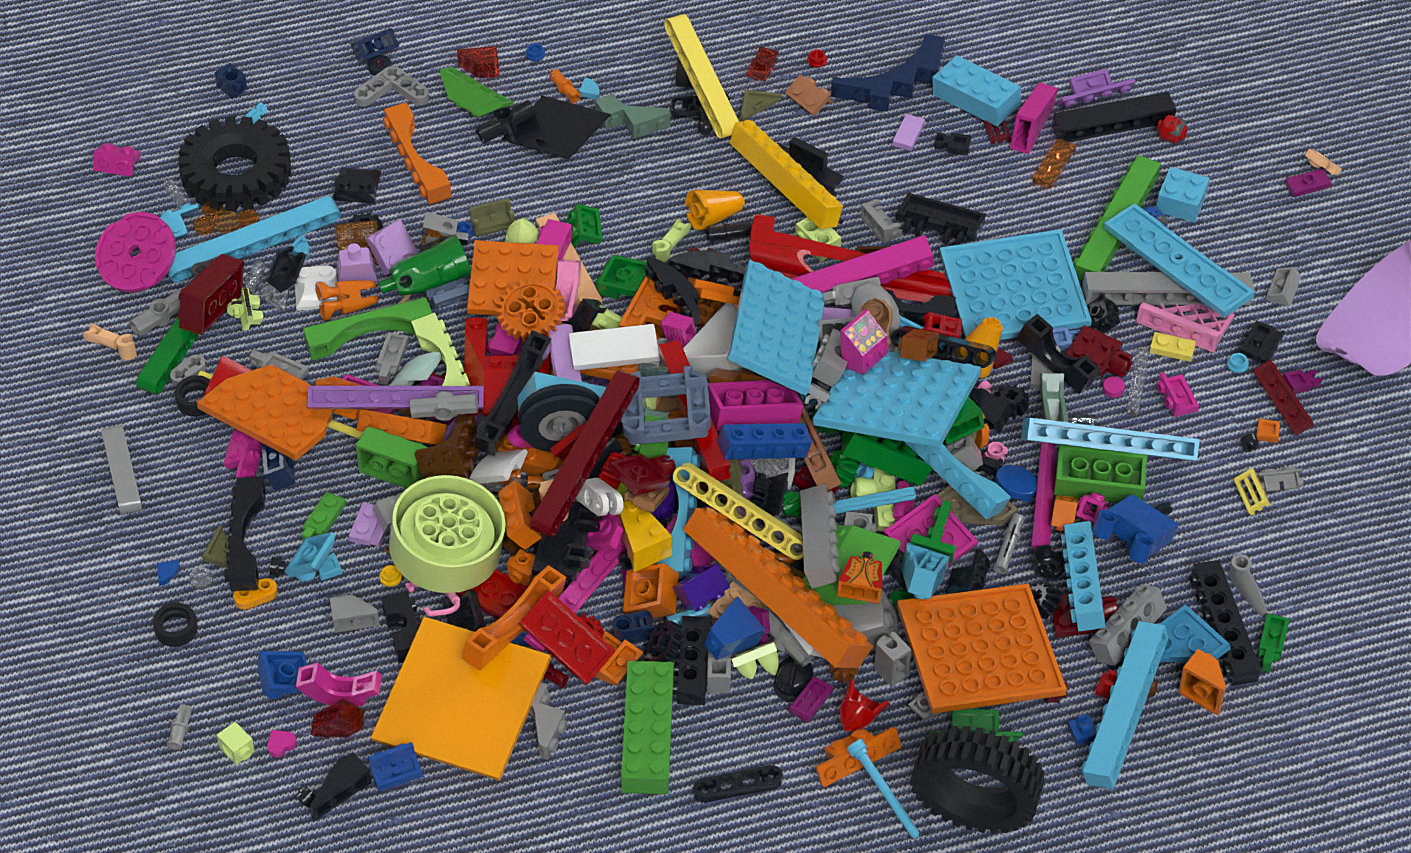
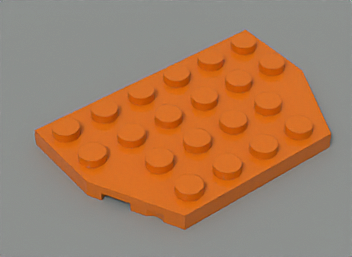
(270, 409)

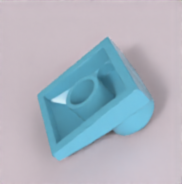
(310, 556)

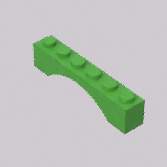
(326, 338)

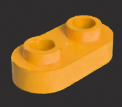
(256, 597)

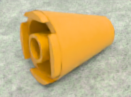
(712, 206)
(986, 333)

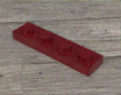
(1283, 397)

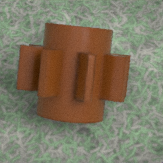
(843, 674)

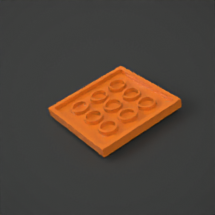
(503, 263)

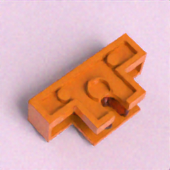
(648, 308)

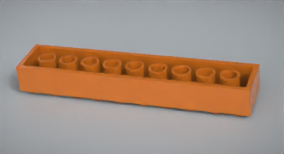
(779, 588)

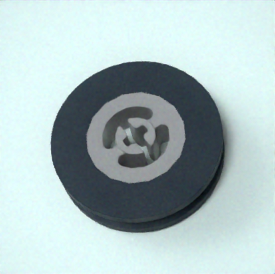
(555, 413)

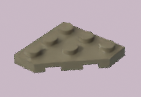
(968, 514)

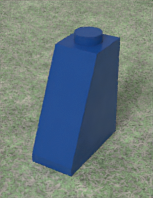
(733, 631)

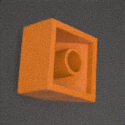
(651, 590)
(1203, 682)

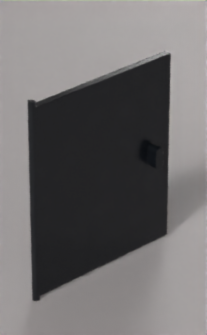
(557, 127)

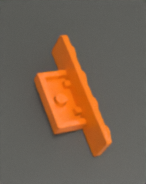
(842, 764)

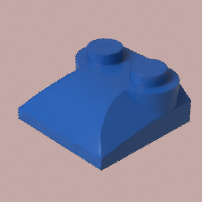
(279, 672)

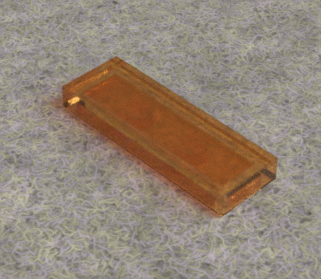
(1054, 163)

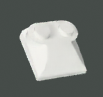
(305, 286)

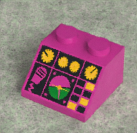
(863, 343)

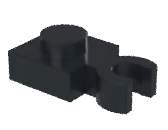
(956, 143)

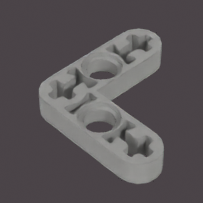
(368, 94)

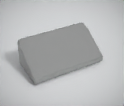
(1284, 286)

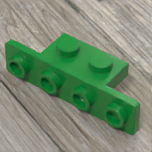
(983, 719)

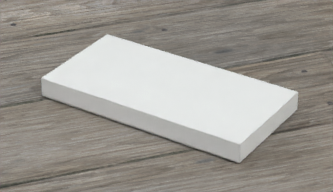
(614, 347)

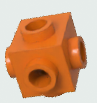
(521, 568)

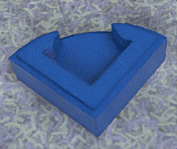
(167, 571)

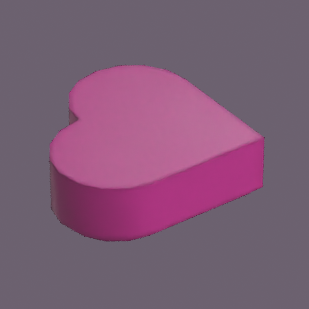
(280, 742)

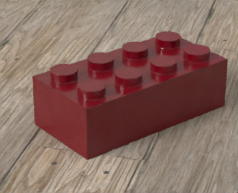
(209, 294)

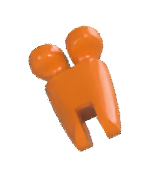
(347, 296)

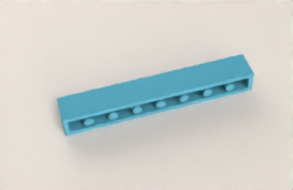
(1110, 439)
(1125, 705)

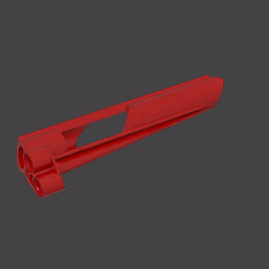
(787, 252)

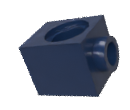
(231, 80)

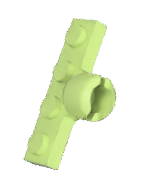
(878, 483)

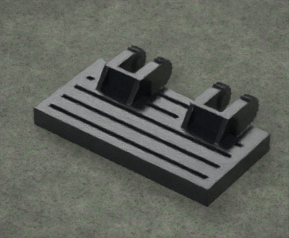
(938, 216)
(569, 544)

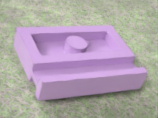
(366, 527)

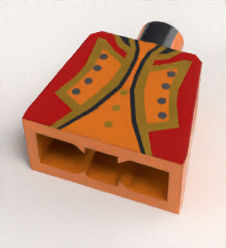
(861, 579)

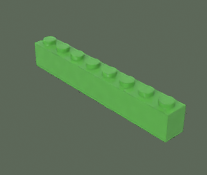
(1133, 189)

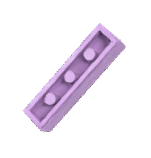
(561, 353)

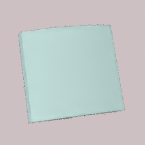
(417, 369)

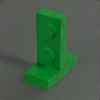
(935, 533)

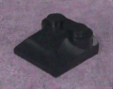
(357, 185)

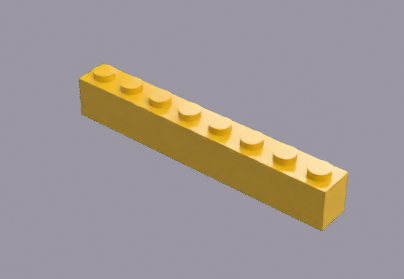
(786, 174)

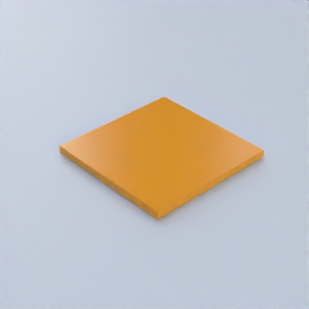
(456, 710)

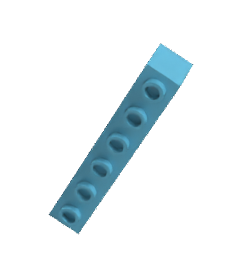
(1084, 576)

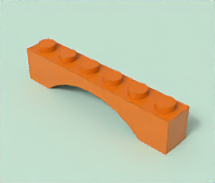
(431, 180)
(492, 639)

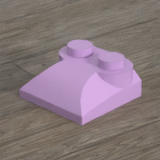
(391, 245)

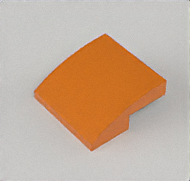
(714, 291)
(616, 666)

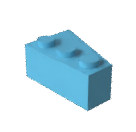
(923, 570)

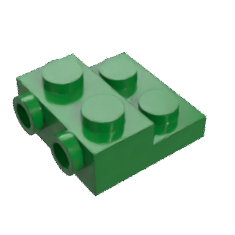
(621, 276)

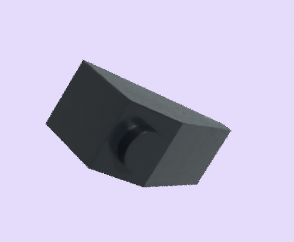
(343, 781)

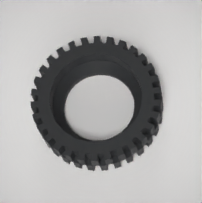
(972, 804)

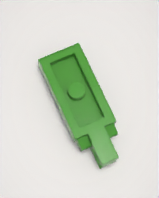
(323, 515)

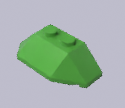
(471, 94)

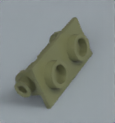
(734, 482)

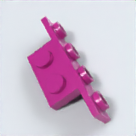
(243, 453)

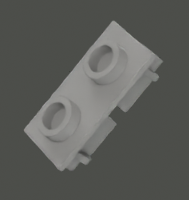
(1288, 476)

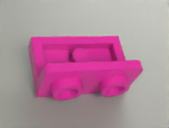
(115, 159)
(1177, 395)

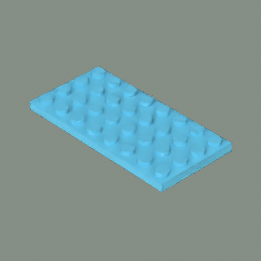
(776, 327)

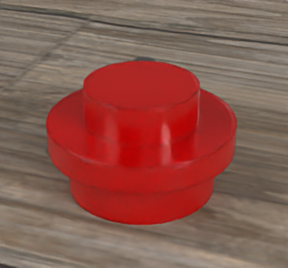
(817, 58)

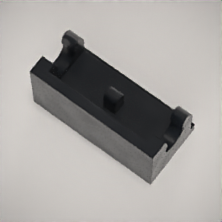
(285, 269)
(586, 314)

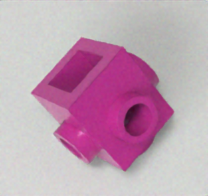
(1085, 507)

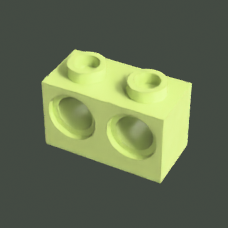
(809, 230)

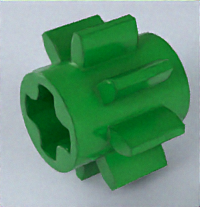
(792, 504)

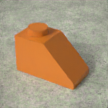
(1064, 511)

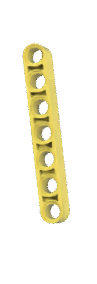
(701, 75)
(730, 510)

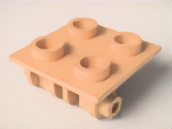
(730, 594)

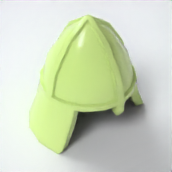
(522, 232)

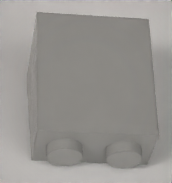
(872, 618)

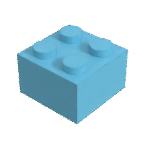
(1182, 194)

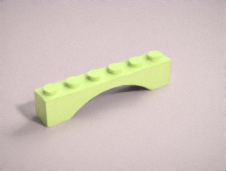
(432, 339)

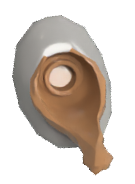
(879, 304)

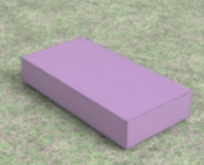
(908, 132)

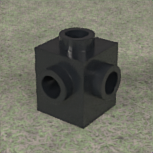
(1103, 314)

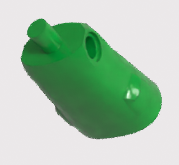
(428, 268)

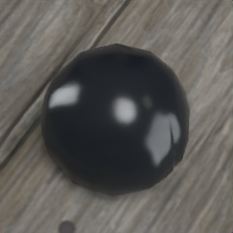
(1048, 562)

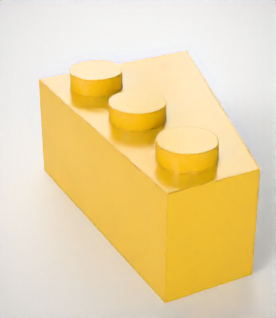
(644, 537)

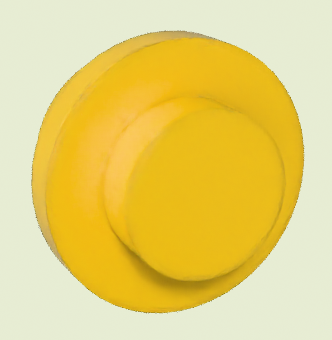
(390, 576)

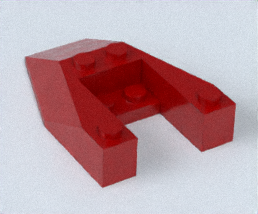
(486, 370)

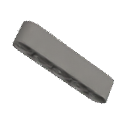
(121, 469)

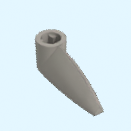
(1246, 583)

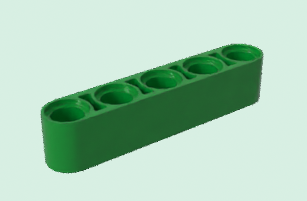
(165, 358)

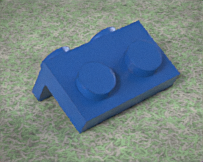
(394, 766)

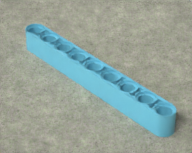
(257, 236)

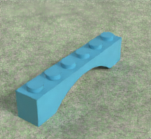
(978, 491)
(681, 541)

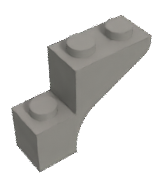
(548, 721)

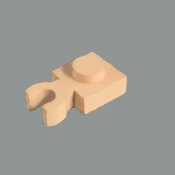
(1319, 160)

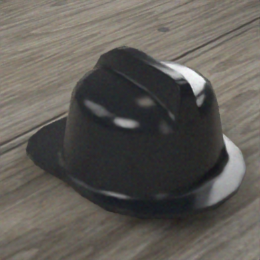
(791, 679)

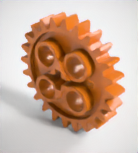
(543, 296)

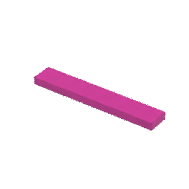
(1044, 496)

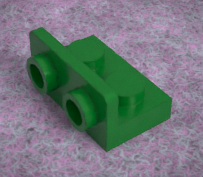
(585, 224)

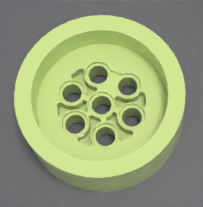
(422, 532)

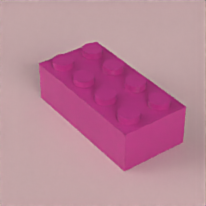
(753, 403)

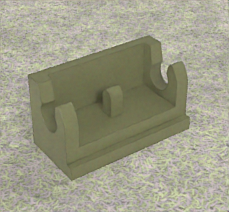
(491, 217)

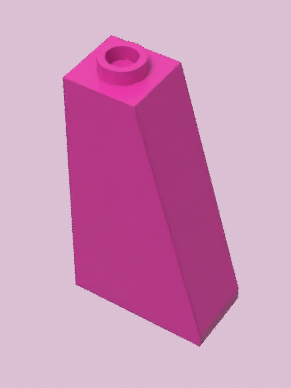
(1033, 117)

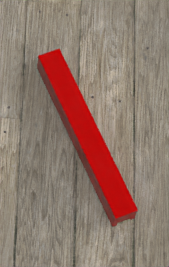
(708, 449)

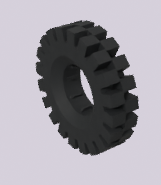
(210, 147)

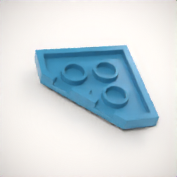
(1187, 634)

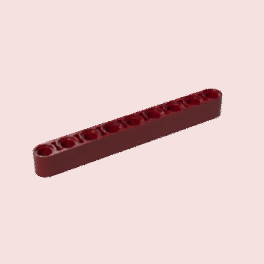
(584, 453)

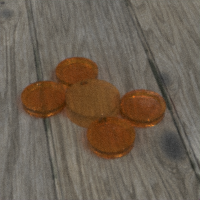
(224, 220)

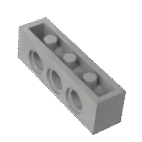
(1143, 605)

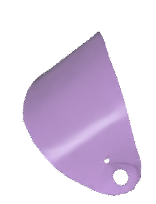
(1374, 318)

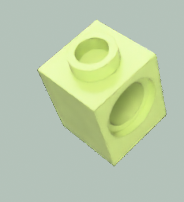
(235, 743)

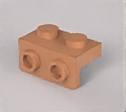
(807, 95)

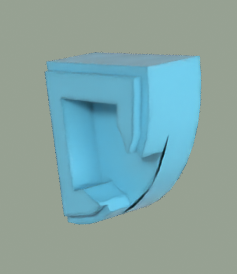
(589, 89)
(301, 245)
(330, 567)

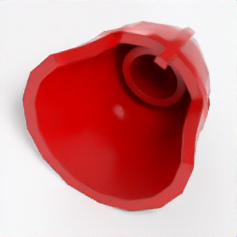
(858, 710)

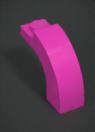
(329, 688)

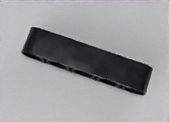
(953, 348)

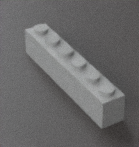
(819, 535)

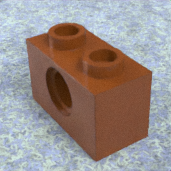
(918, 345)

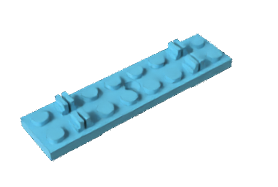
(1193, 272)

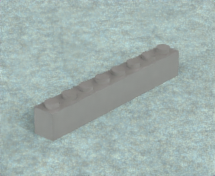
(1140, 287)

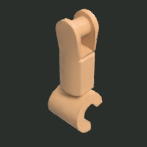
(124, 342)

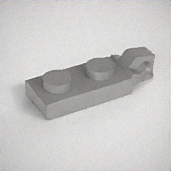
(843, 293)
(391, 356)
(292, 367)

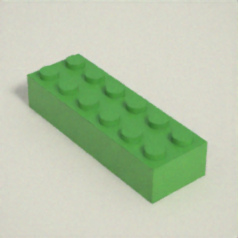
(647, 727)

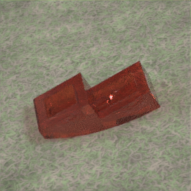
(763, 64)

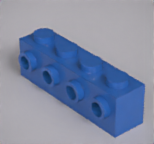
(764, 441)

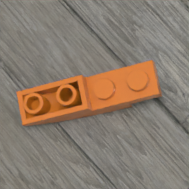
(536, 460)

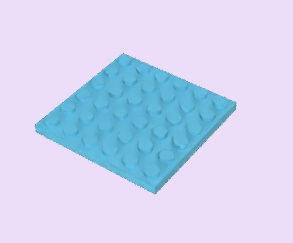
(1015, 282)
(900, 399)

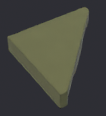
(756, 102)
(217, 549)

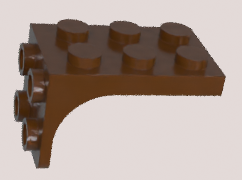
(454, 455)

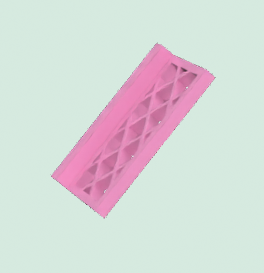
(1182, 326)

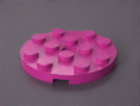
(146, 268)

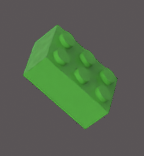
(388, 457)

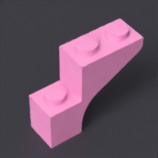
(568, 282)

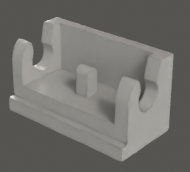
(880, 222)

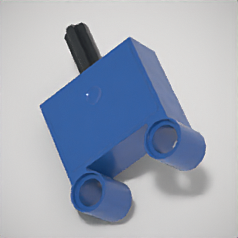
(1139, 525)

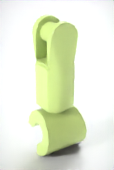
(662, 247)

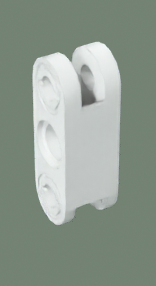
(600, 497)

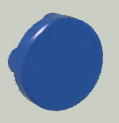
(1017, 482)

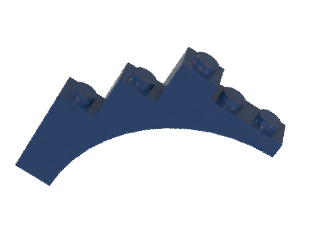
(900, 81)

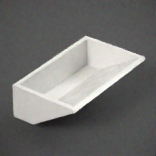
(712, 343)

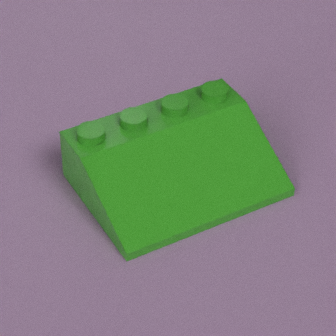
(853, 542)

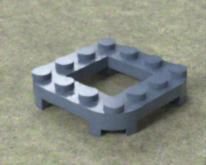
(694, 426)

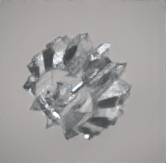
(769, 466)

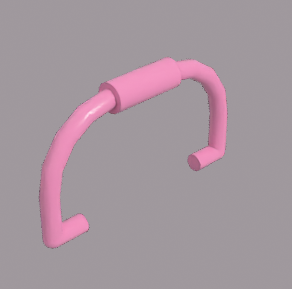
(453, 597)

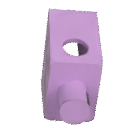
(356, 264)

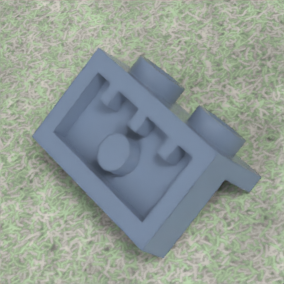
(448, 294)

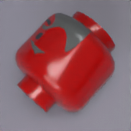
(1172, 129)

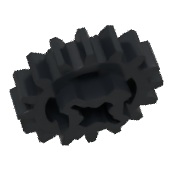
(663, 642)

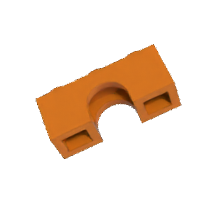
(516, 505)

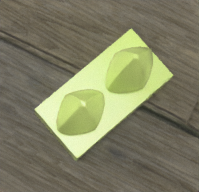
(766, 655)

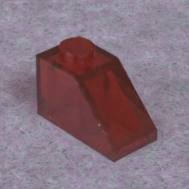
(479, 61)
(338, 720)

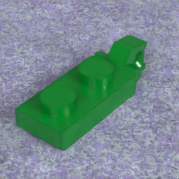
(1272, 640)

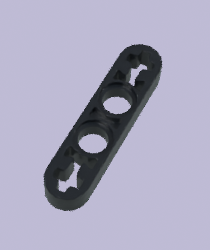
(736, 780)

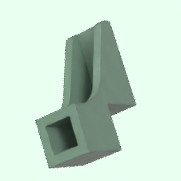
(637, 119)
(1053, 397)

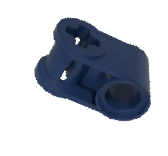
(632, 626)

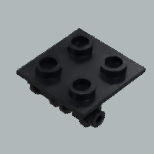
(770, 493)

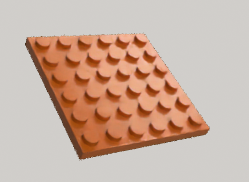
(981, 648)

